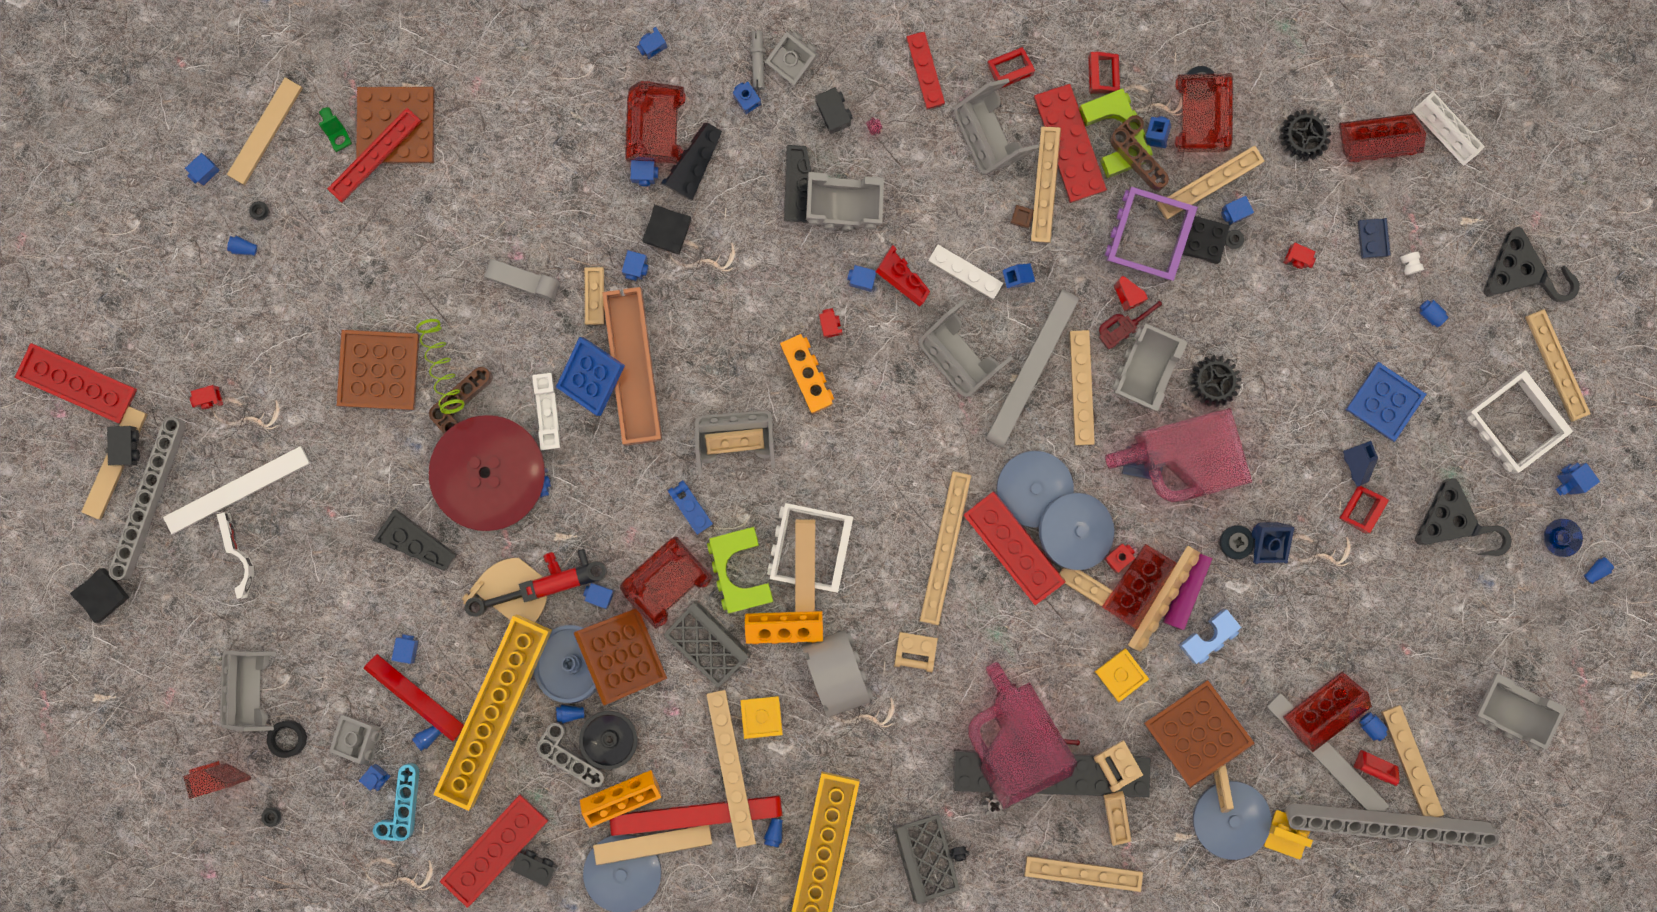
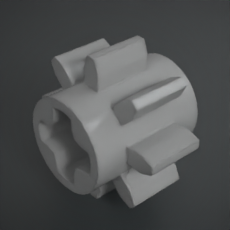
(994, 811)

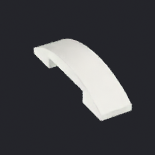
(547, 411)

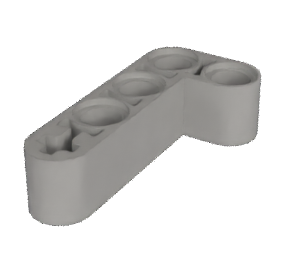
(522, 280)
(573, 758)

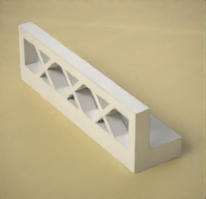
(1448, 128)

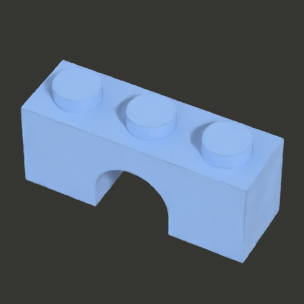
(1224, 627)

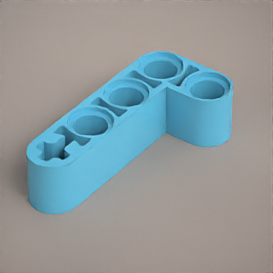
(401, 801)

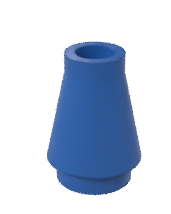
(240, 246)
(1600, 569)
(569, 713)
(426, 737)
(774, 833)

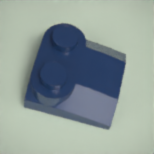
(1272, 542)

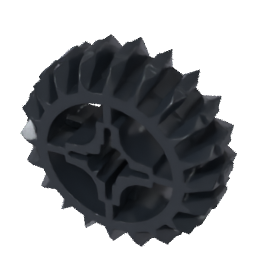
(1320, 137)
(1213, 373)

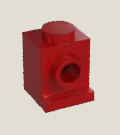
(1300, 256)
(830, 323)
(206, 397)
(1113, 557)

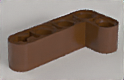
(1142, 155)
(448, 419)

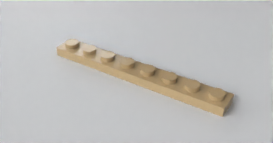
(731, 769)

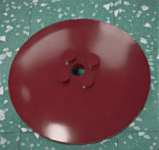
(514, 477)

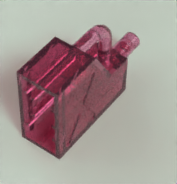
(1198, 451)
(1027, 749)

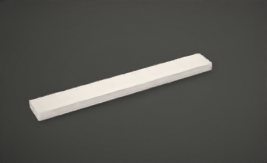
(236, 490)

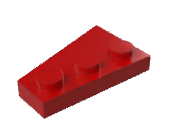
(896, 272)

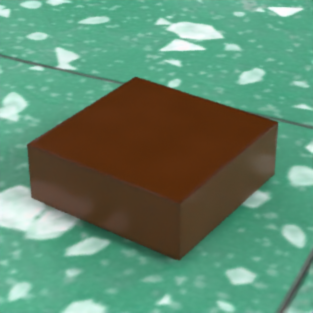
(1022, 216)

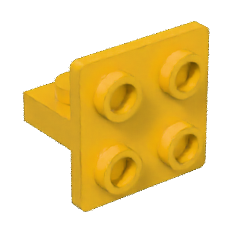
(1285, 838)

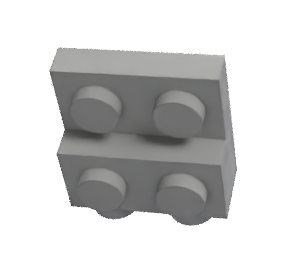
(792, 57)
(355, 740)

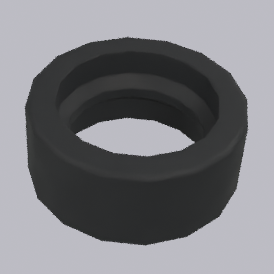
(271, 739)

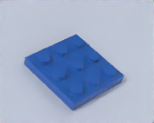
(590, 376)
(1385, 401)

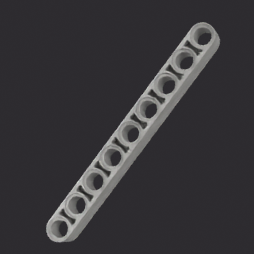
(1032, 368)
(139, 504)

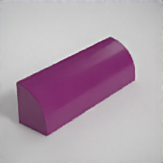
(1182, 605)

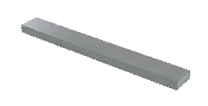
(1334, 763)

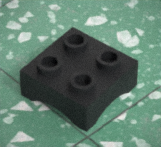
(666, 229)
(1206, 240)
(100, 595)

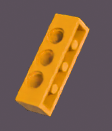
(790, 348)
(784, 627)
(620, 798)

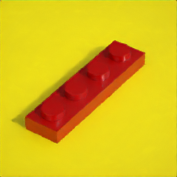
(925, 70)

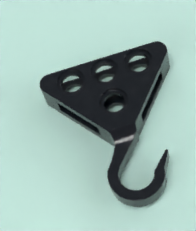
(1536, 274)
(1456, 507)

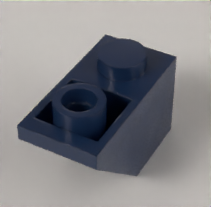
(1361, 462)

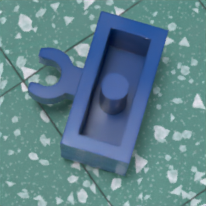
(1576, 479)

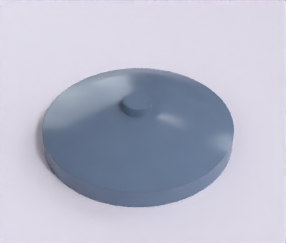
(1031, 484)
(1076, 531)
(562, 668)
(1232, 833)
(622, 884)

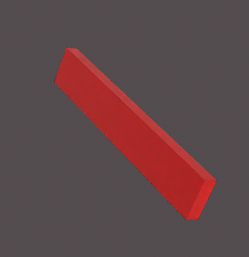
(374, 155)
(414, 697)

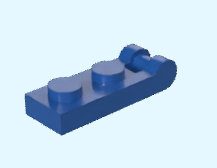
(690, 508)

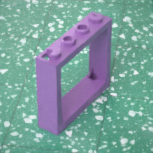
(1122, 216)

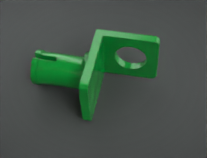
(333, 129)

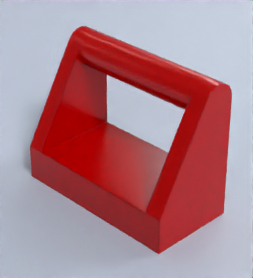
(1093, 63)
(1014, 76)
(1129, 294)
(1372, 516)
(1377, 768)

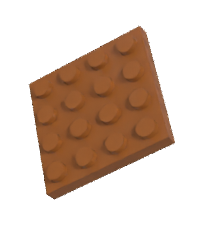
(382, 105)
(377, 370)
(620, 656)
(1199, 734)

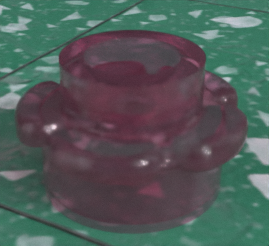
(874, 126)

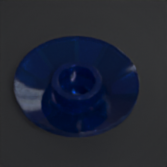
(1571, 535)

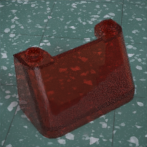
(1206, 112)
(653, 122)
(664, 581)

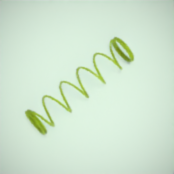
(434, 329)

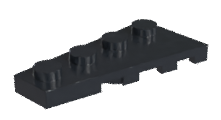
(691, 167)
(796, 183)
(407, 537)

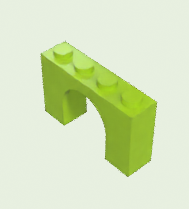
(1117, 107)
(722, 549)

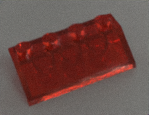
(1382, 137)
(1139, 587)
(1328, 711)
(213, 778)

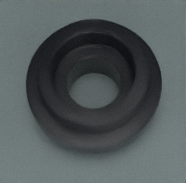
(253, 210)
(1234, 245)
(267, 821)
(959, 853)

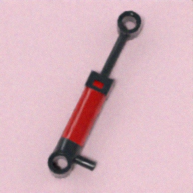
(545, 585)

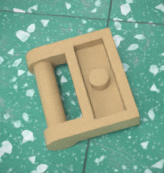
(916, 645)
(1123, 762)

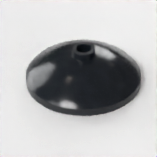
(597, 748)

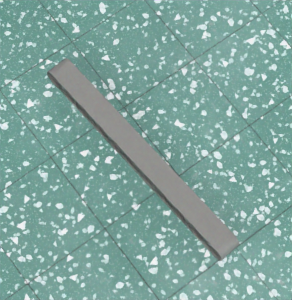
(1391, 825)

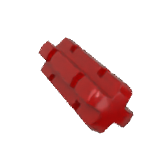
(553, 565)

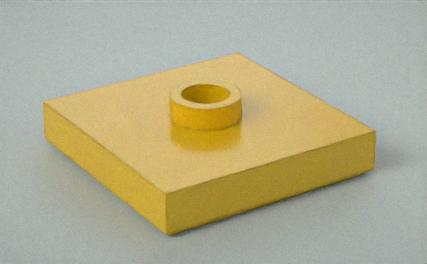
(1121, 675)
(761, 717)

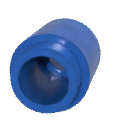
(1433, 313)
(1373, 726)

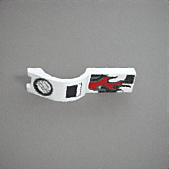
(231, 546)

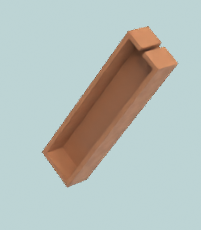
(636, 384)

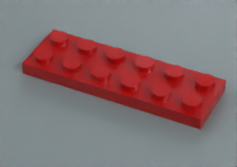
(1076, 156)
(75, 383)
(1014, 548)
(494, 850)

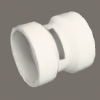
(1412, 263)

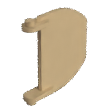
(503, 579)

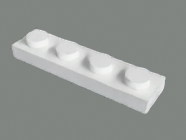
(965, 272)

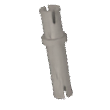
(757, 60)

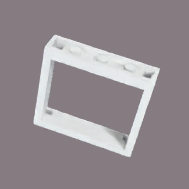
(1543, 405)
(780, 533)

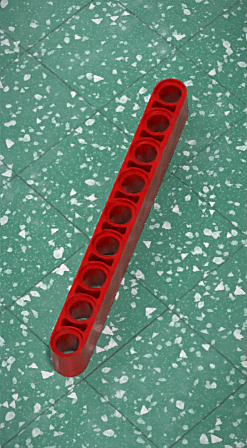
(690, 816)

